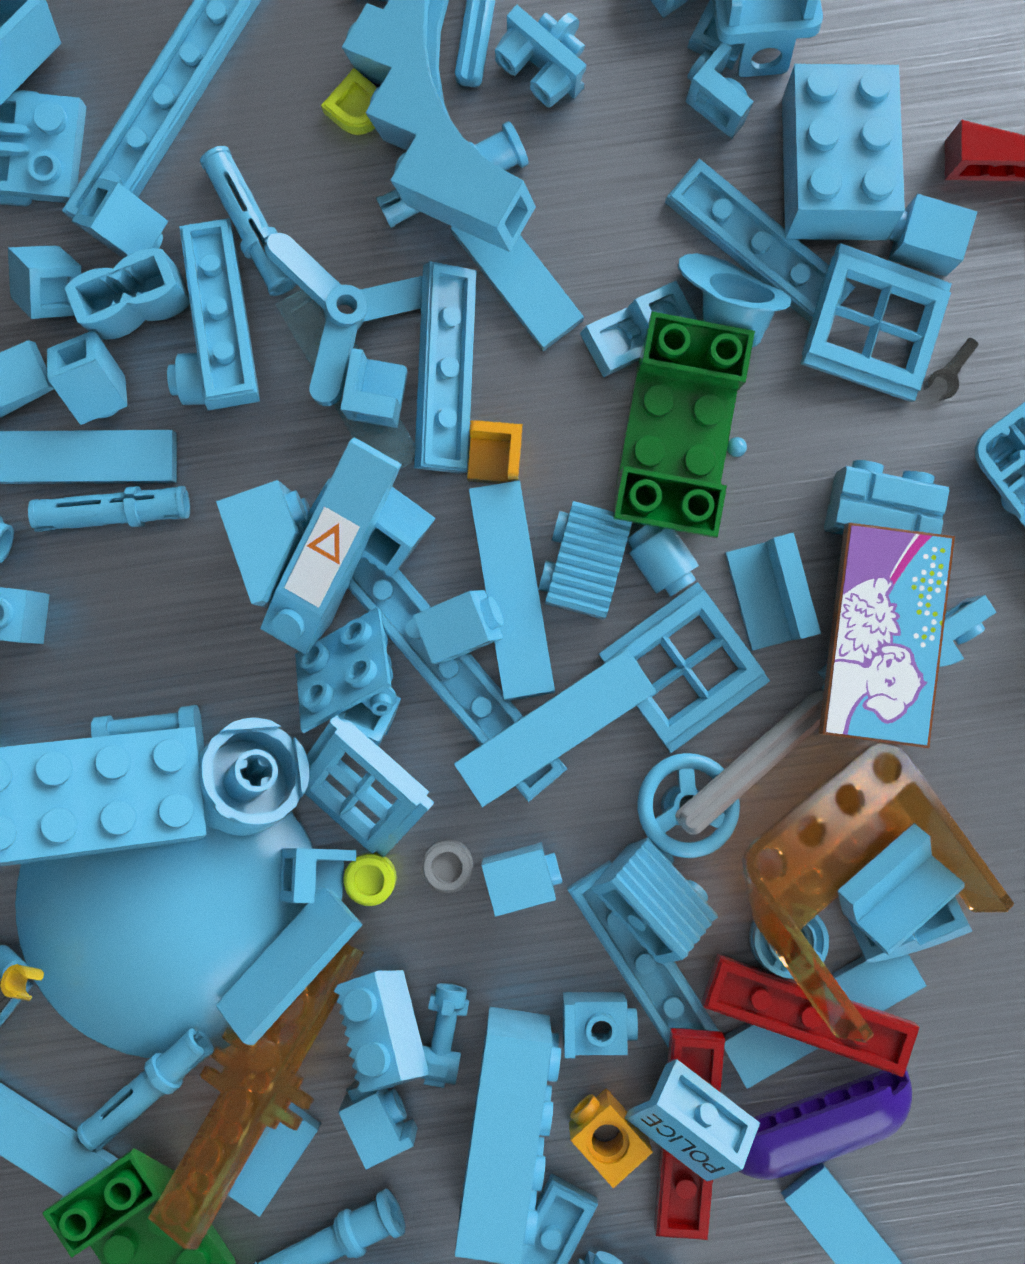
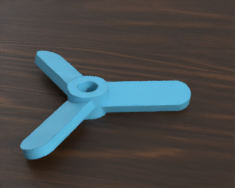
(339, 328)

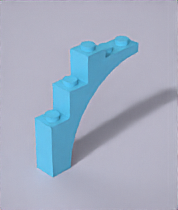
(440, 169)

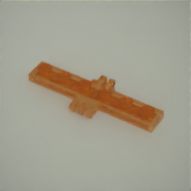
(253, 1094)

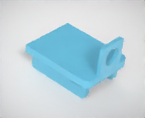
(766, 25)

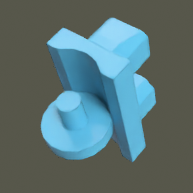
(549, 47)

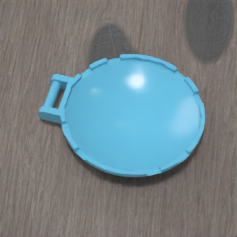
(154, 934)

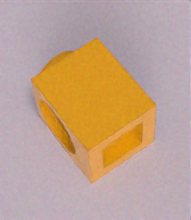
(611, 1158)

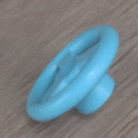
(657, 827)

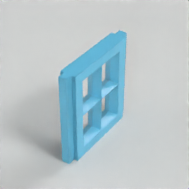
(890, 279)
(711, 703)
(394, 819)

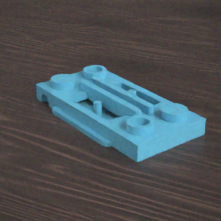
(40, 147)

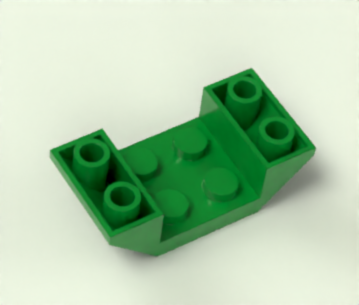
(681, 424)
(113, 1219)

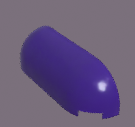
(828, 1125)

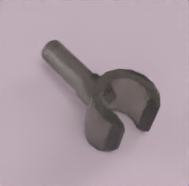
(952, 369)

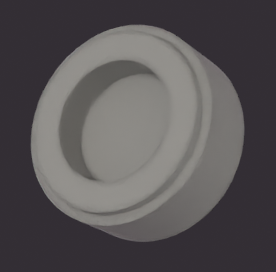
(447, 866)

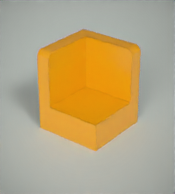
(494, 452)

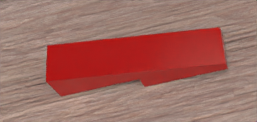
(984, 154)

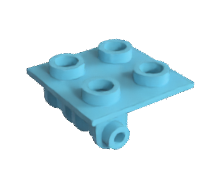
(345, 671)

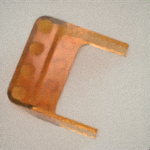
(827, 840)

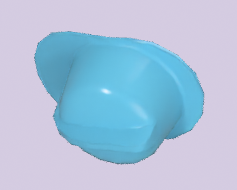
(732, 294)

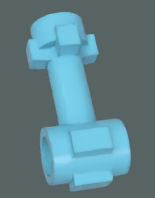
(441, 1061)

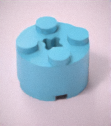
(265, 754)

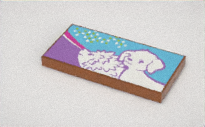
(886, 635)

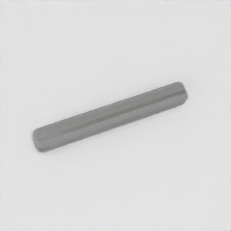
(751, 765)

